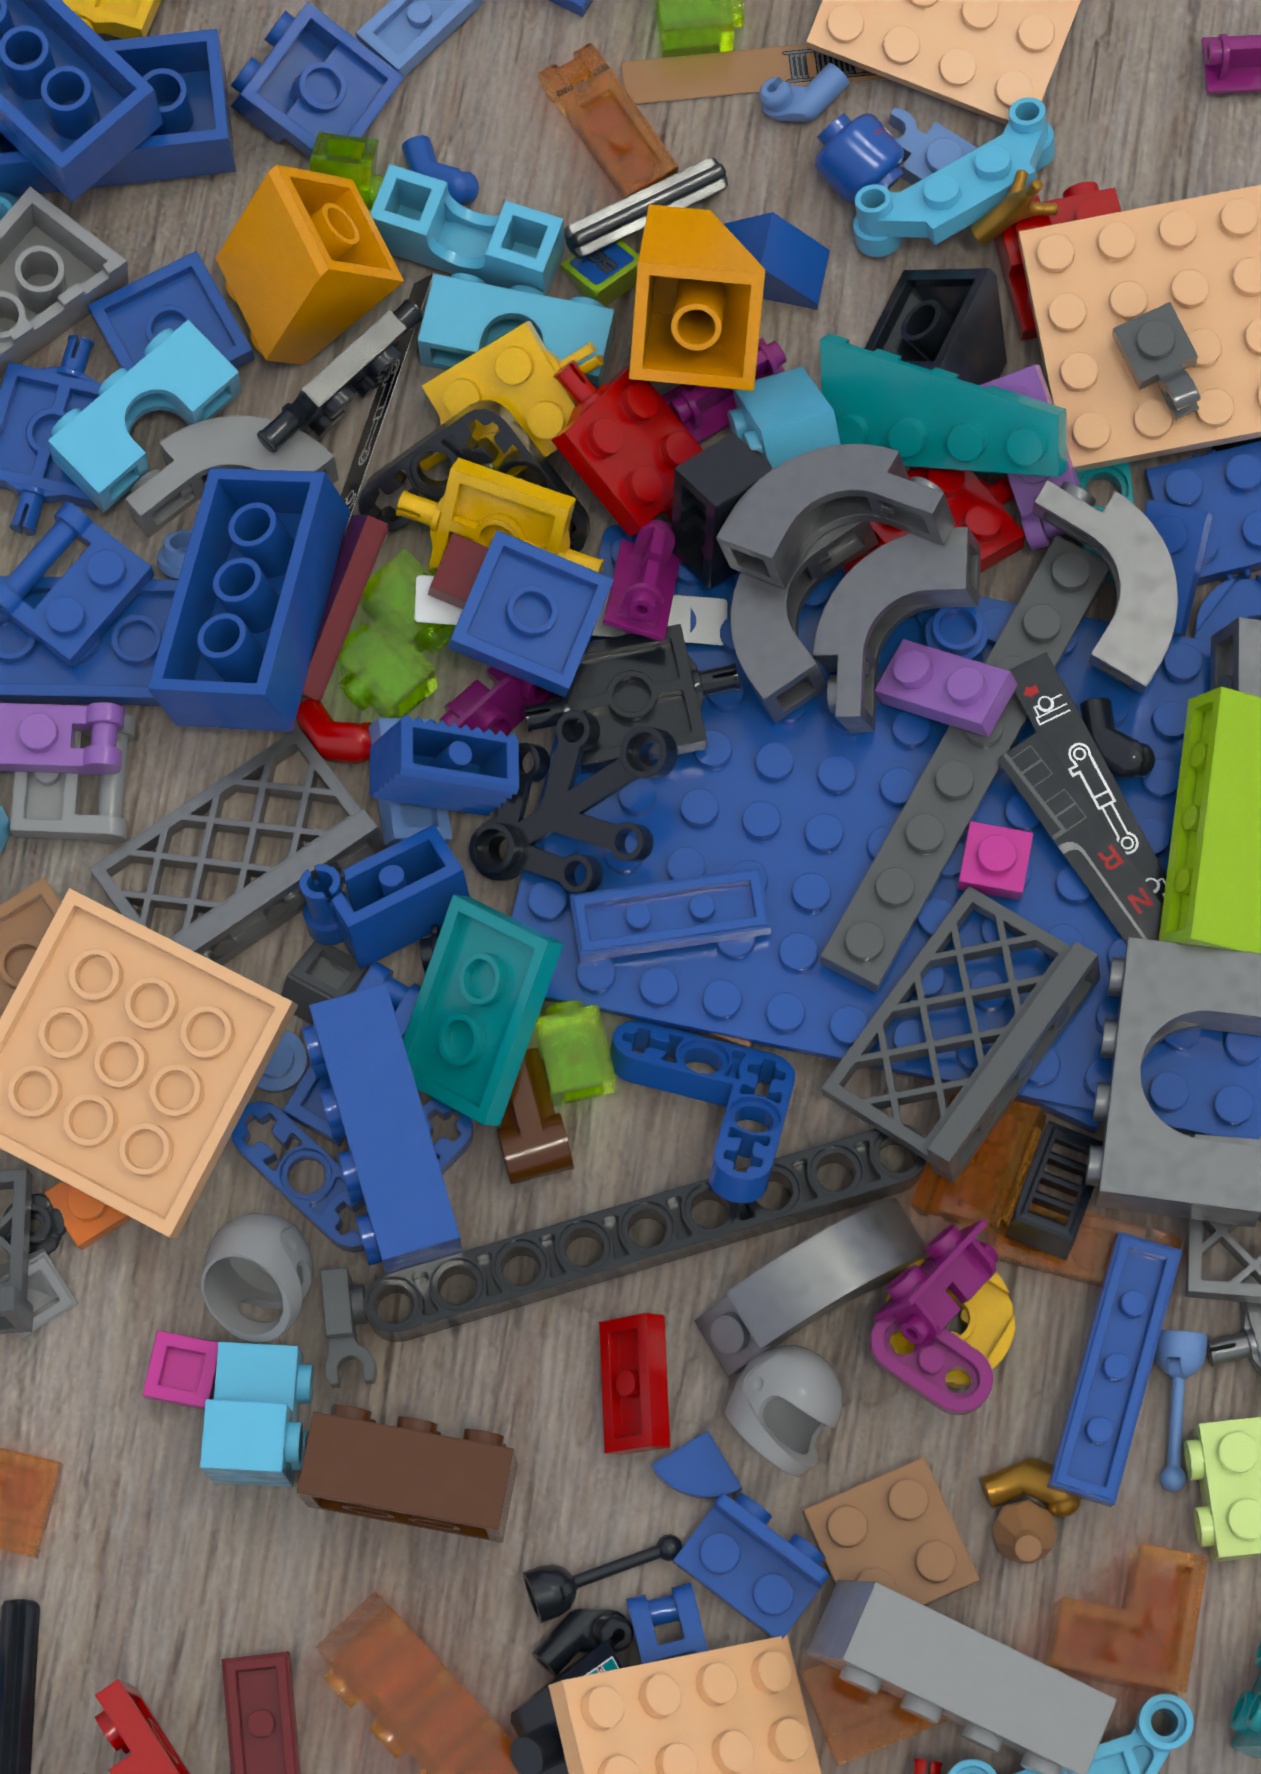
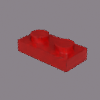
(634, 1384)

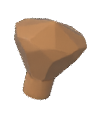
(1024, 1532)

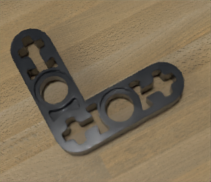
(455, 441)

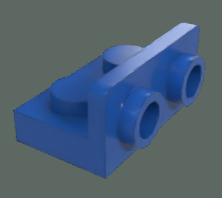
(753, 1565)

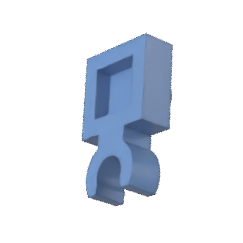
(929, 151)

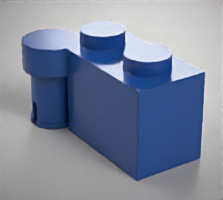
(390, 897)

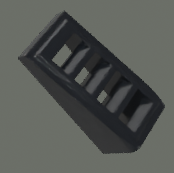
(1039, 1230)

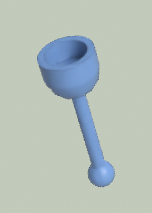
(1178, 1356)

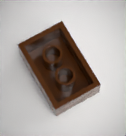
(408, 1473)

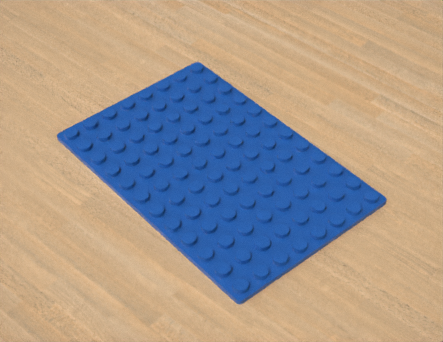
(814, 815)

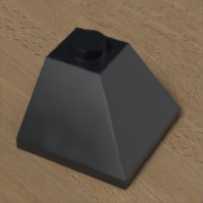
(945, 323)

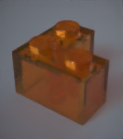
(1144, 1642)

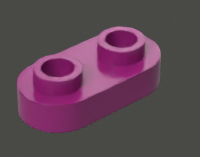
(929, 1364)

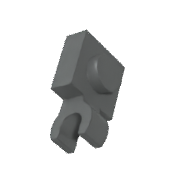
(1159, 352)
(342, 1312)

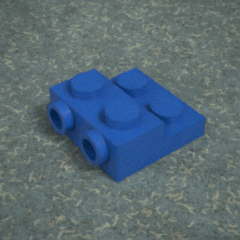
(313, 82)

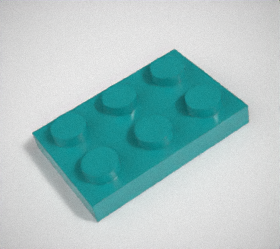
(478, 1008)

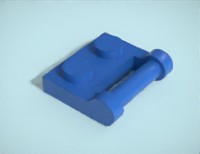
(85, 597)

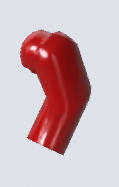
(331, 739)

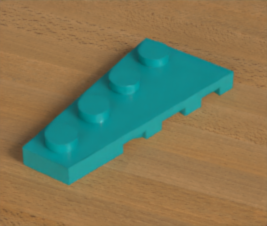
(937, 416)

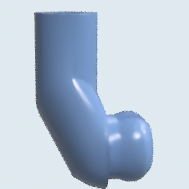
(799, 102)

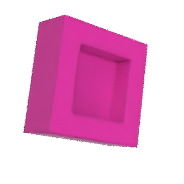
(995, 860)
(181, 1370)

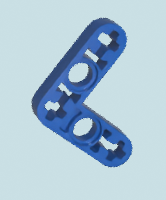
(730, 1086)
(325, 1204)

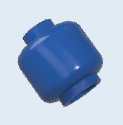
(858, 155)

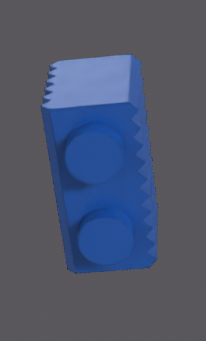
(444, 766)

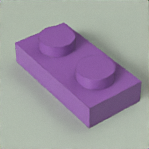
(946, 687)

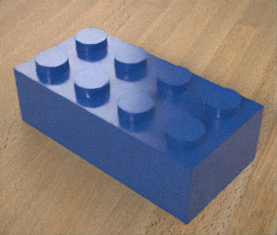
(68, 95)
(194, 108)
(249, 599)
(385, 1126)

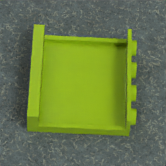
(1216, 829)

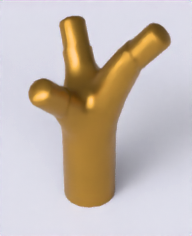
(1013, 208)

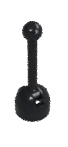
(554, 1588)

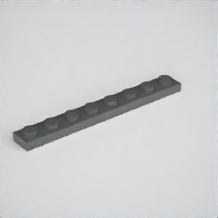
(959, 776)

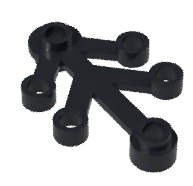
(565, 804)

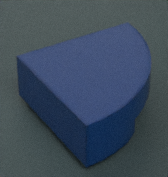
(697, 1470)

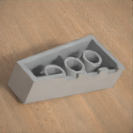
(48, 275)
(962, 1676)

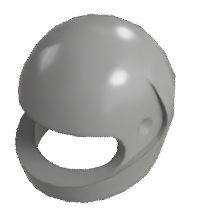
(258, 1263)
(784, 1404)

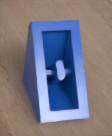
(791, 258)

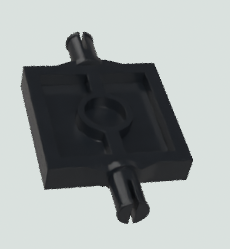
(353, 372)
(636, 684)

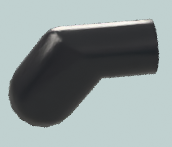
(1121, 752)
(582, 1632)

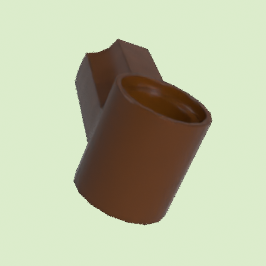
(530, 1131)

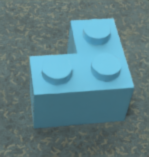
(784, 417)
(254, 1419)

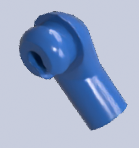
(421, 159)

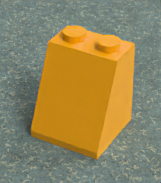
(305, 263)
(695, 302)

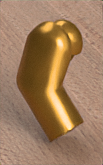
(1029, 1478)

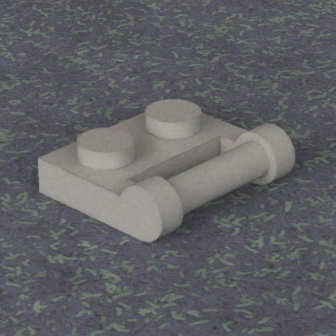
(50, 802)

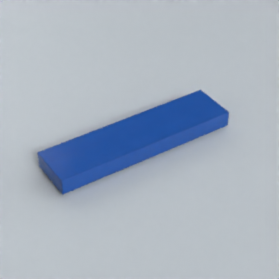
(1114, 1369)

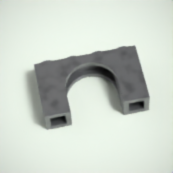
(1143, 1159)

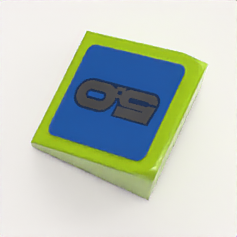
(605, 273)

